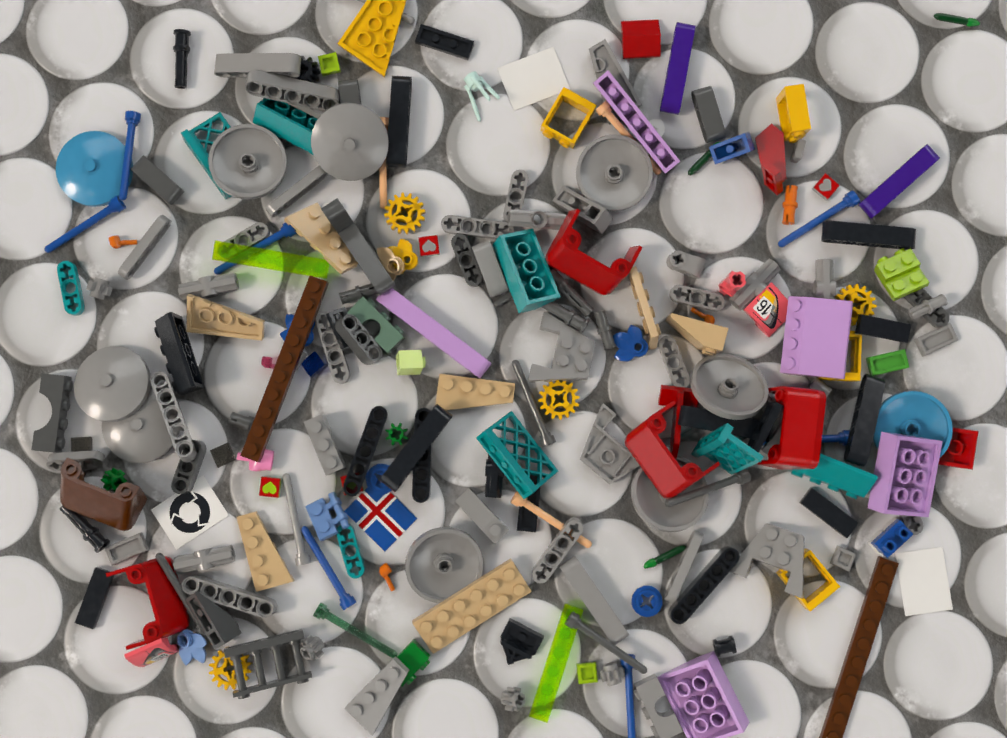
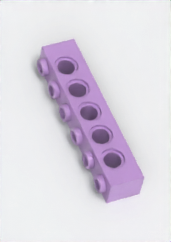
(636, 122)

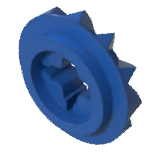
(371, 479)
(645, 610)

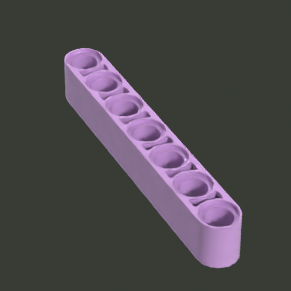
(434, 332)

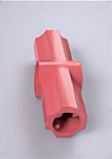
(732, 283)

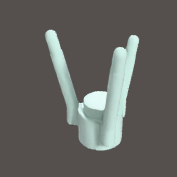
(475, 83)

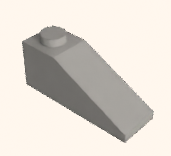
(591, 213)
(482, 516)

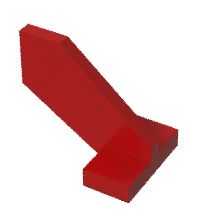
(772, 157)
(681, 396)

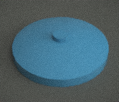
(91, 168)
(914, 415)

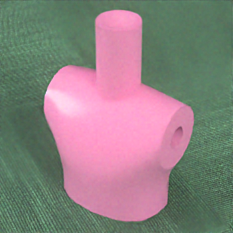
(265, 464)

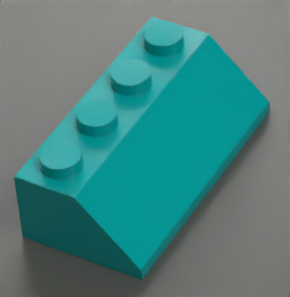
(285, 122)
(525, 270)
(839, 477)

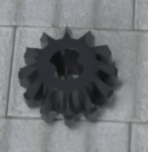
(312, 70)

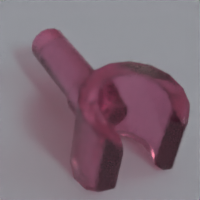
(267, 362)

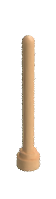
(605, 110)
(383, 174)
(517, 500)

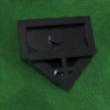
(519, 641)

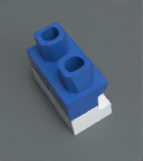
(891, 537)

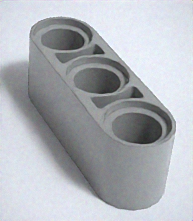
(489, 268)

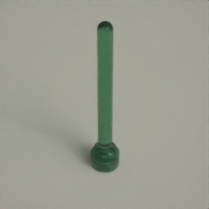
(323, 613)

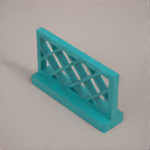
(197, 148)
(727, 450)
(508, 461)

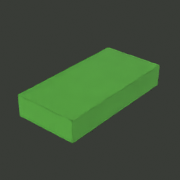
(887, 362)

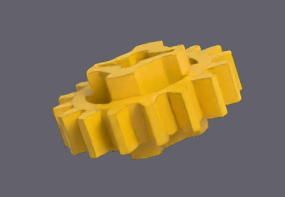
(399, 217)
(851, 295)
(566, 405)
(223, 670)

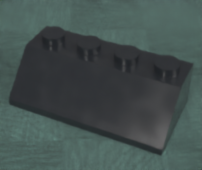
(179, 354)

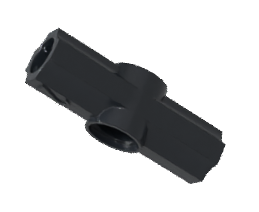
(494, 479)

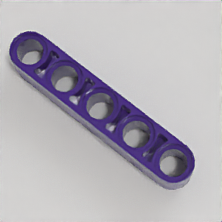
(677, 68)
(899, 181)

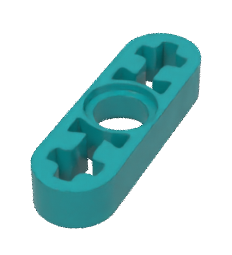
(73, 273)
(359, 563)

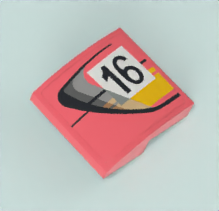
(768, 309)
(151, 652)

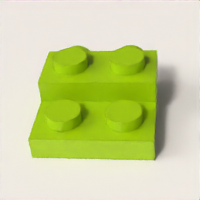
(901, 274)

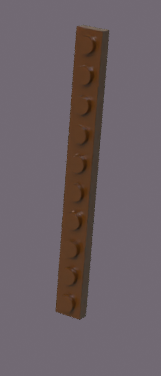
(284, 369)
(859, 648)

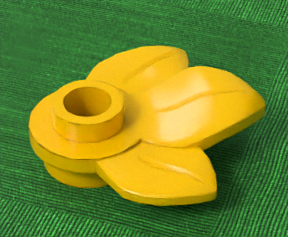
(404, 251)

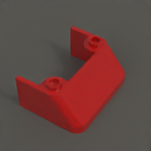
(567, 259)
(800, 428)
(658, 461)
(168, 608)

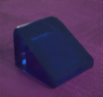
(313, 364)

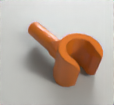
(116, 243)
(707, 318)
(384, 571)

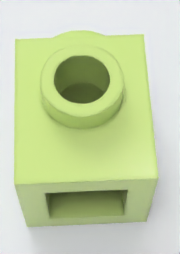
(410, 362)

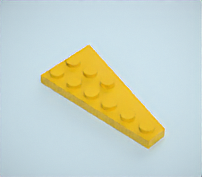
(374, 33)

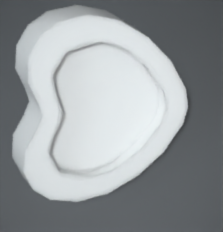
(658, 126)

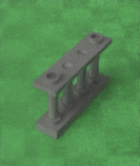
(254, 647)

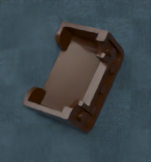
(113, 509)

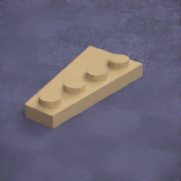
(322, 236)
(219, 320)
(649, 326)
(467, 392)
(262, 555)

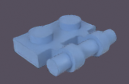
(322, 519)

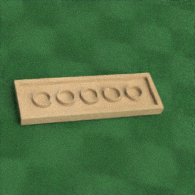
(471, 606)

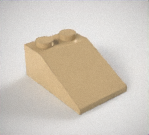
(702, 335)

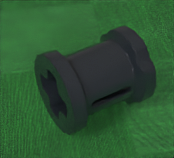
(724, 646)

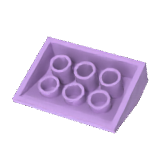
(816, 337)
(905, 475)
(704, 699)

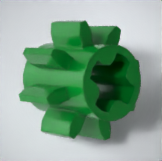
(402, 436)
(113, 479)

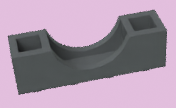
(51, 436)

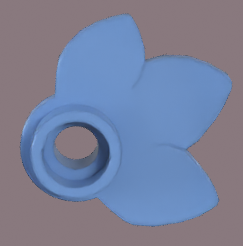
(191, 646)

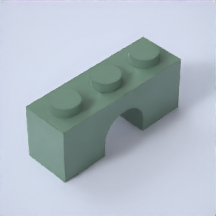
(389, 336)

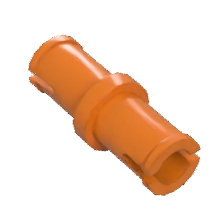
(790, 205)

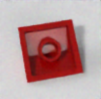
(641, 39)
(961, 449)

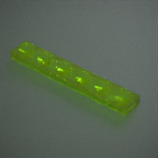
(270, 259)
(554, 666)

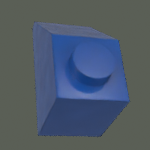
(732, 148)

